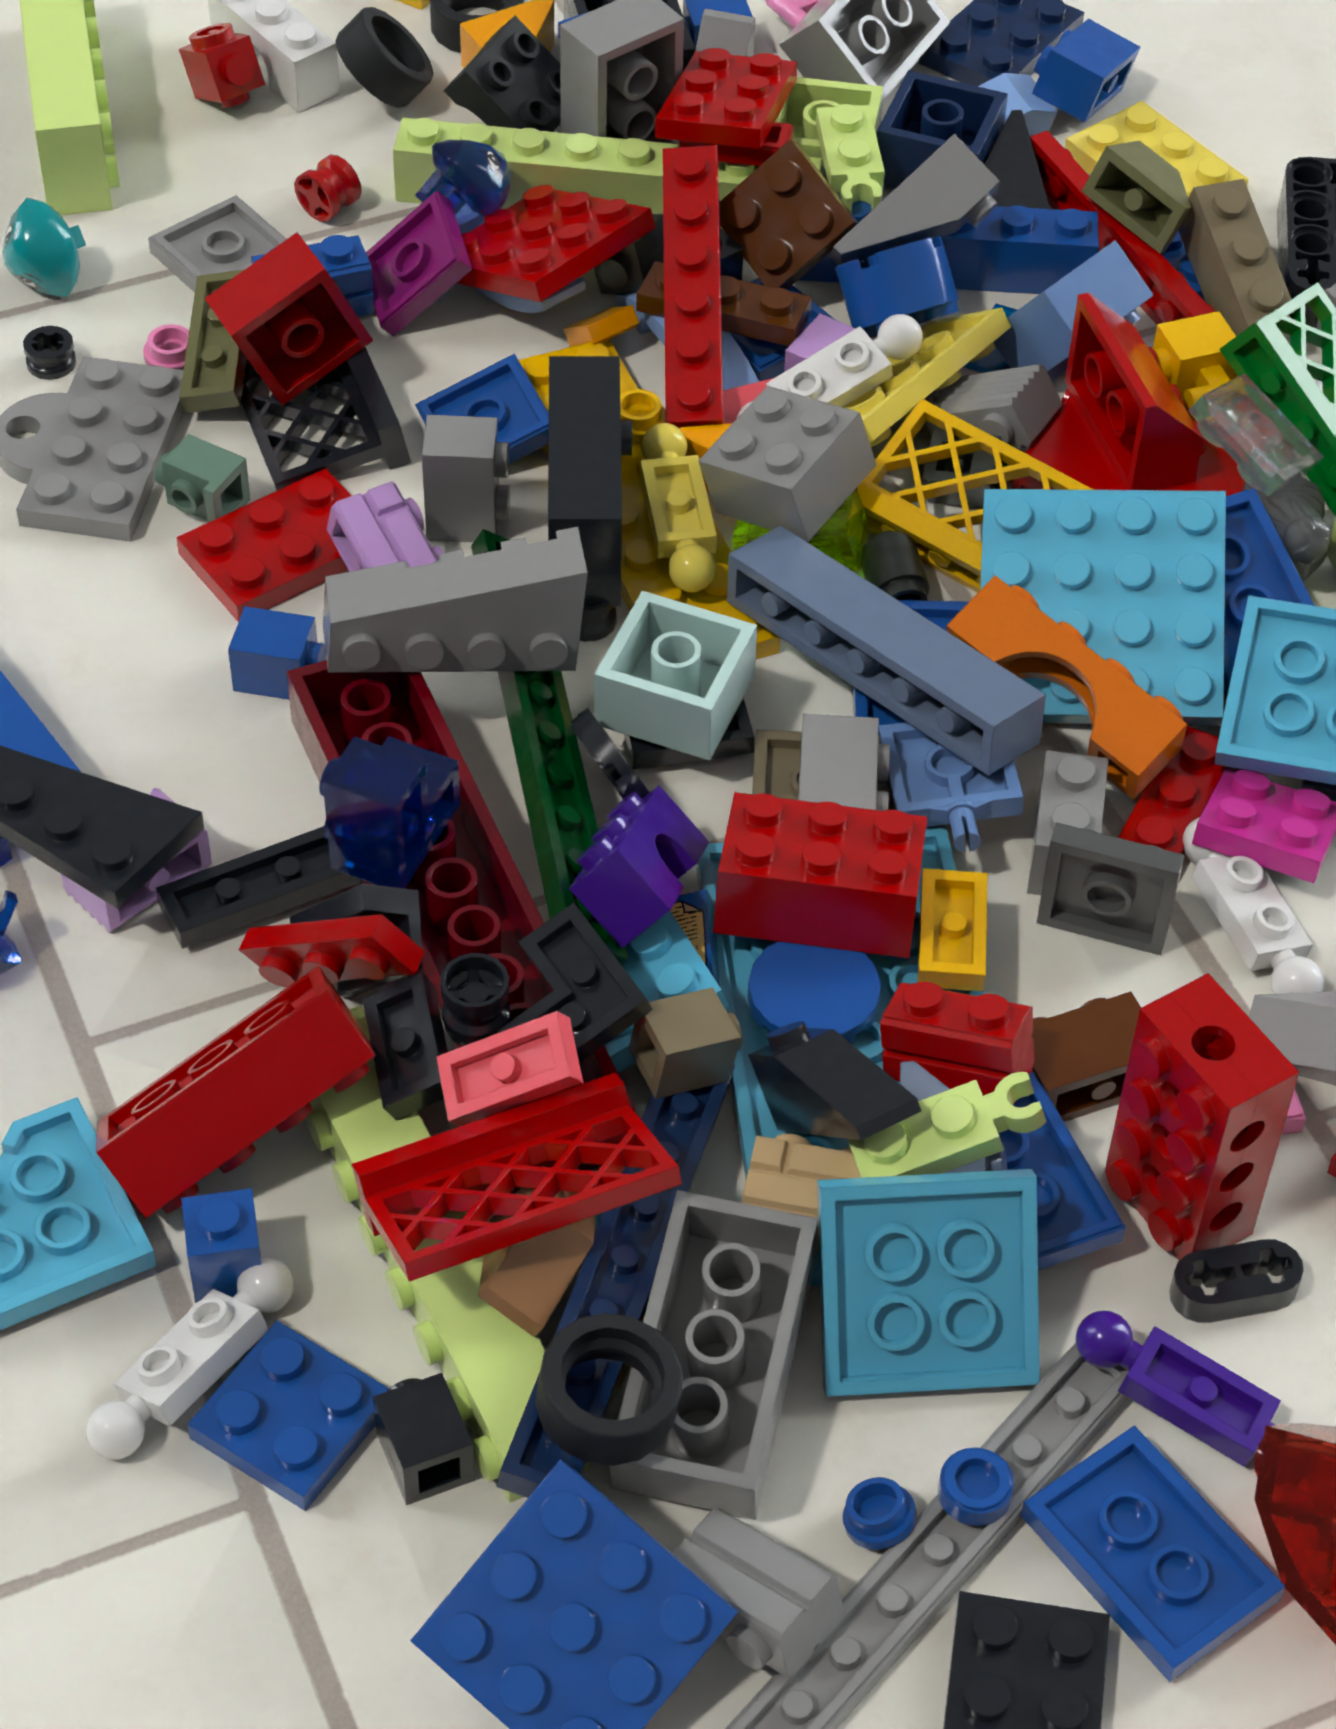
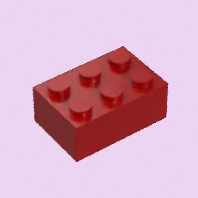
(820, 874)

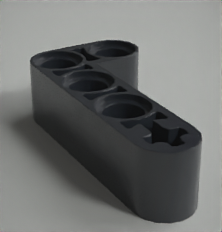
(1307, 226)

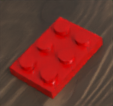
(726, 99)
(268, 546)

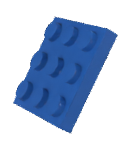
(574, 1616)

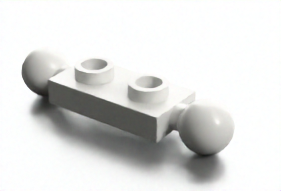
(851, 363)
(1255, 917)
(189, 1359)

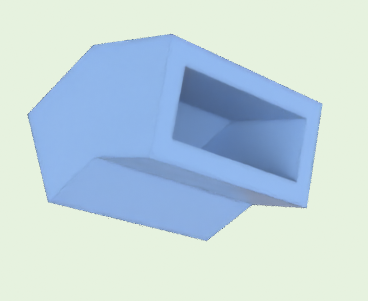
(1037, 112)

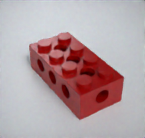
(1198, 1119)

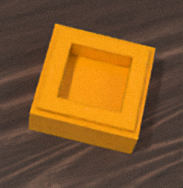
(602, 326)

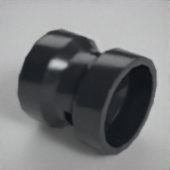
(474, 997)

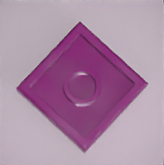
(417, 263)

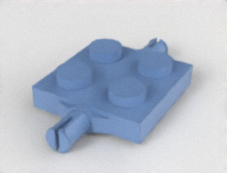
(945, 787)

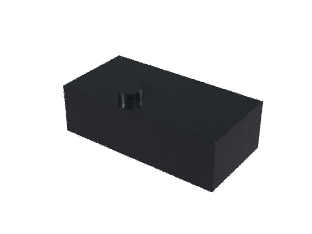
(586, 465)

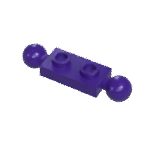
(1180, 1385)

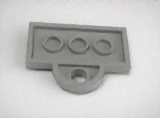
(92, 447)

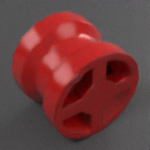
(328, 188)

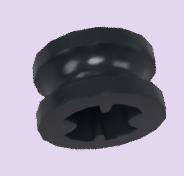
(49, 352)

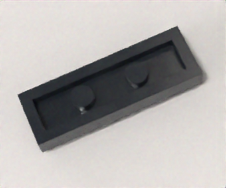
(251, 888)

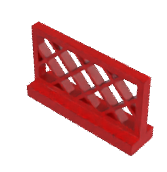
(484, 1160)

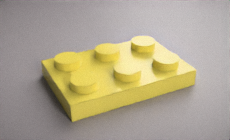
(1141, 122)

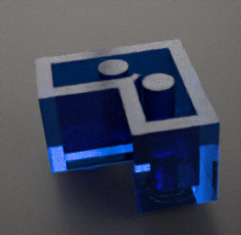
(386, 808)

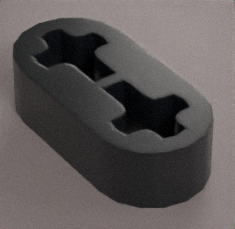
(1237, 1284)

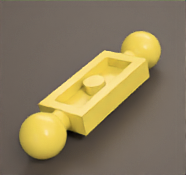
(678, 507)

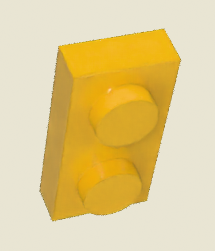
(953, 929)

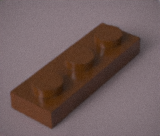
(746, 307)

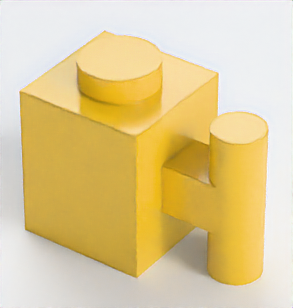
(1191, 354)

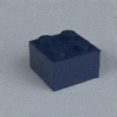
(930, 112)

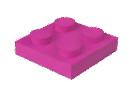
(1268, 823)

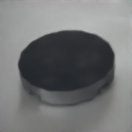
(607, 755)

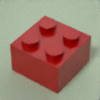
(289, 318)

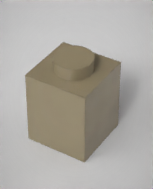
(686, 1043)

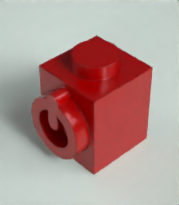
(221, 65)

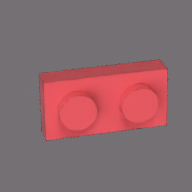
(509, 1069)

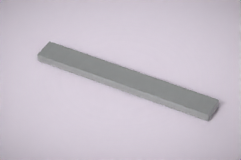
(938, 1556)

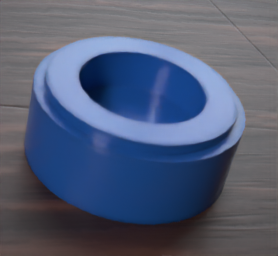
(975, 1486)

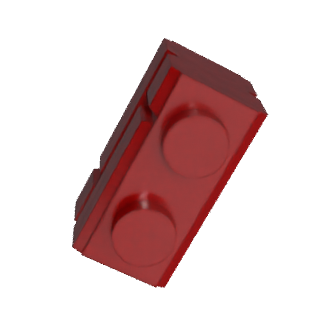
(956, 1035)

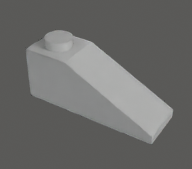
(927, 204)

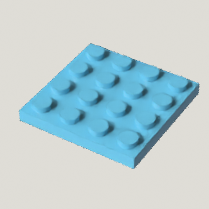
(1130, 575)

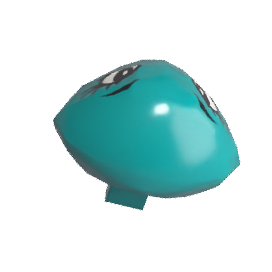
(42, 249)

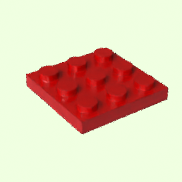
(549, 241)

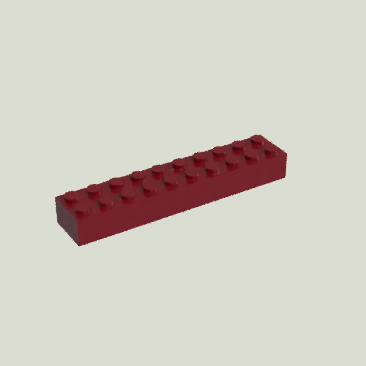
(468, 879)

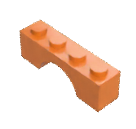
(1127, 723)

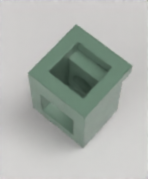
(203, 479)

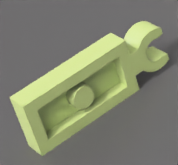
(851, 153)
(949, 1130)

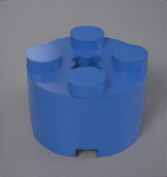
(899, 280)

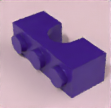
(636, 864)

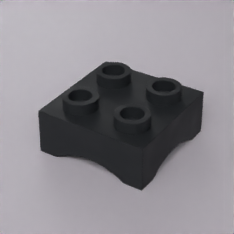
(511, 81)

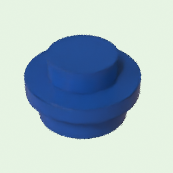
(879, 1513)

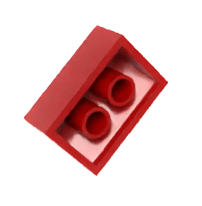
(1130, 400)

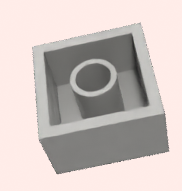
(788, 462)

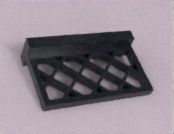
(364, 398)

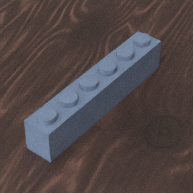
(886, 650)

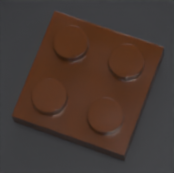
(785, 217)

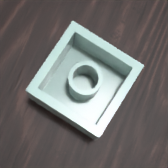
(675, 675)

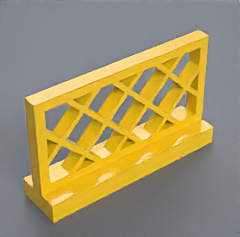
(939, 539)

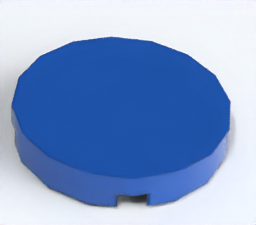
(814, 986)

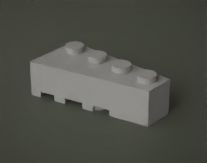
(461, 612)

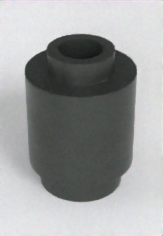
(895, 566)

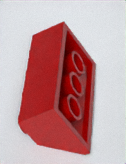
(233, 1094)

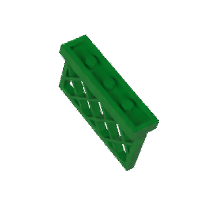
(1289, 376)

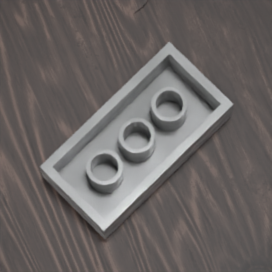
(733, 1310)

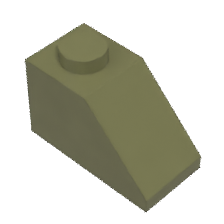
(1140, 192)

